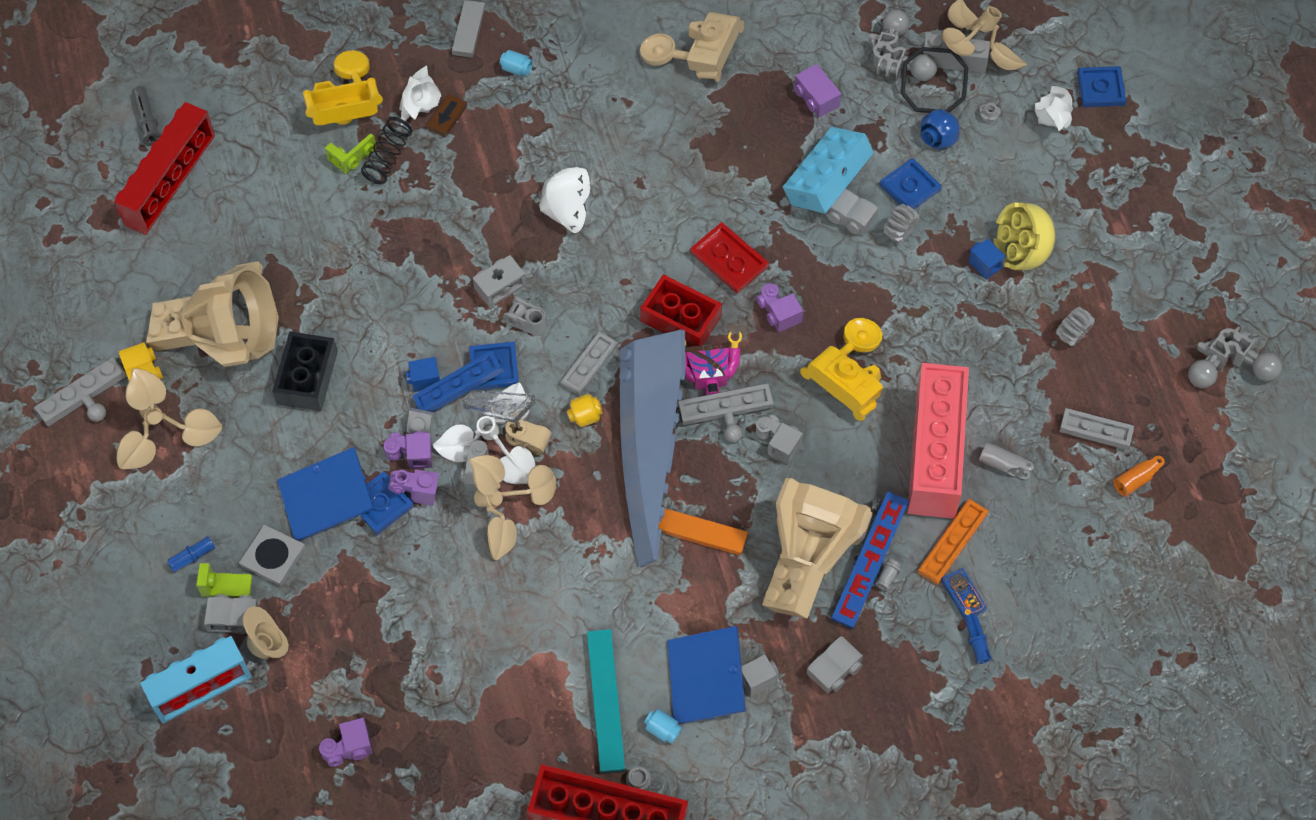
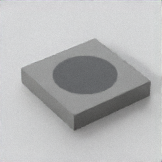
(272, 555)

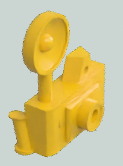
(344, 102)
(843, 375)

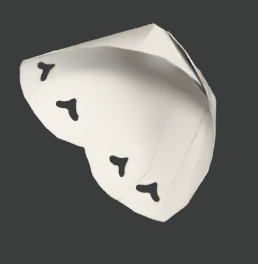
(562, 200)

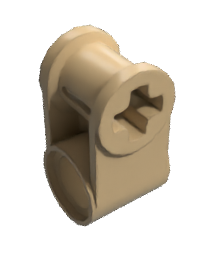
(528, 435)

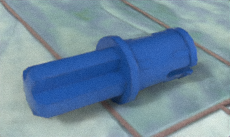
(190, 554)
(977, 639)

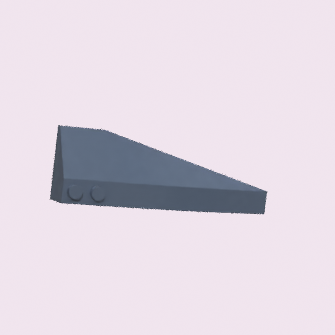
(648, 415)

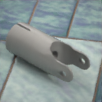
(1006, 461)

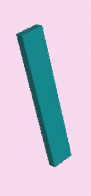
(606, 701)

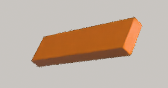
(703, 532)
(953, 541)

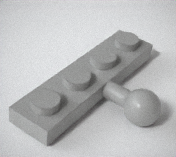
(81, 393)
(725, 406)

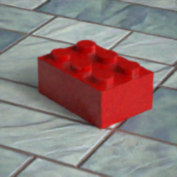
(678, 307)

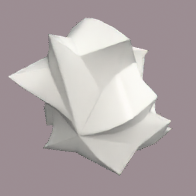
(419, 95)
(1055, 108)

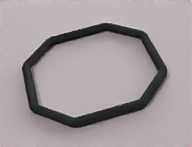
(941, 50)

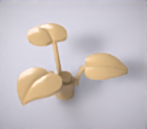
(963, 17)
(143, 394)
(487, 474)

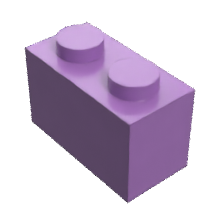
(817, 91)

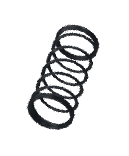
(398, 134)

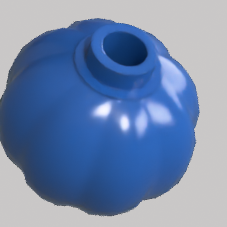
(937, 126)

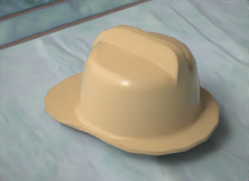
(264, 636)

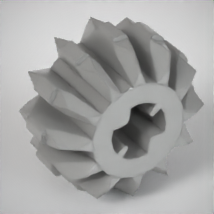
(901, 223)
(1075, 326)

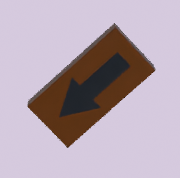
(446, 115)

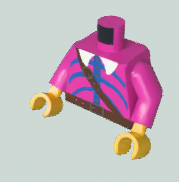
(712, 364)

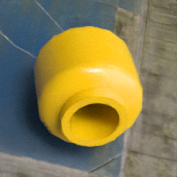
(585, 410)

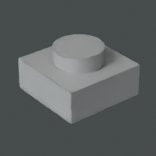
(420, 421)

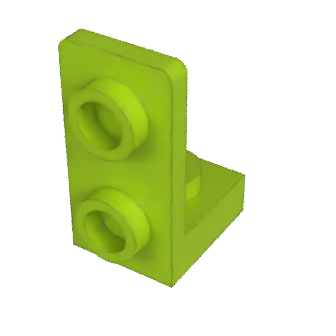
(349, 161)
(229, 584)

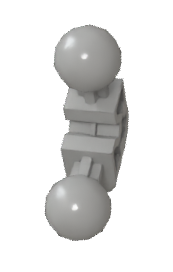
(890, 57)
(1240, 349)

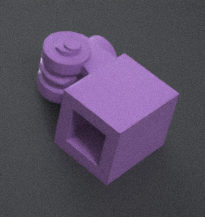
(781, 312)
(416, 447)
(420, 484)
(353, 745)

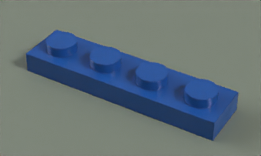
(458, 382)

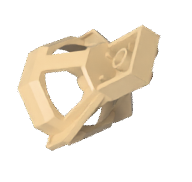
(209, 319)
(813, 535)

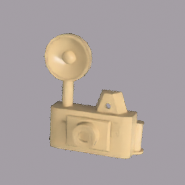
(709, 51)

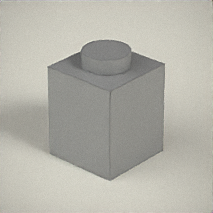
(759, 675)

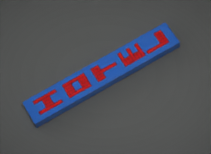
(870, 560)

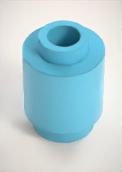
(516, 63)
(662, 726)

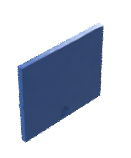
(325, 494)
(706, 675)

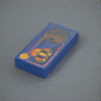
(963, 593)

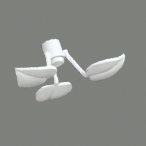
(516, 463)

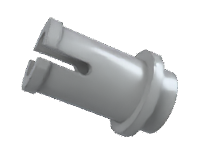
(888, 574)

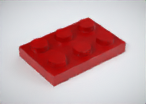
(729, 257)

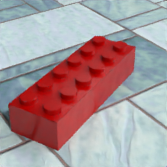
(164, 168)
(576, 796)

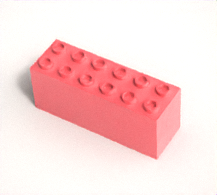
(938, 441)

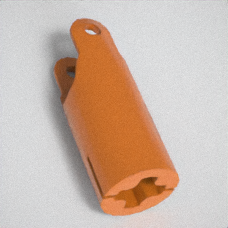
(1137, 476)

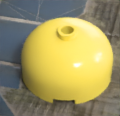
(1029, 234)

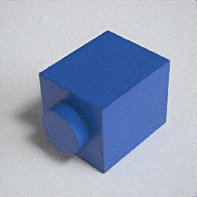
(986, 258)
(422, 373)

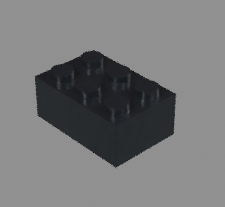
(305, 371)

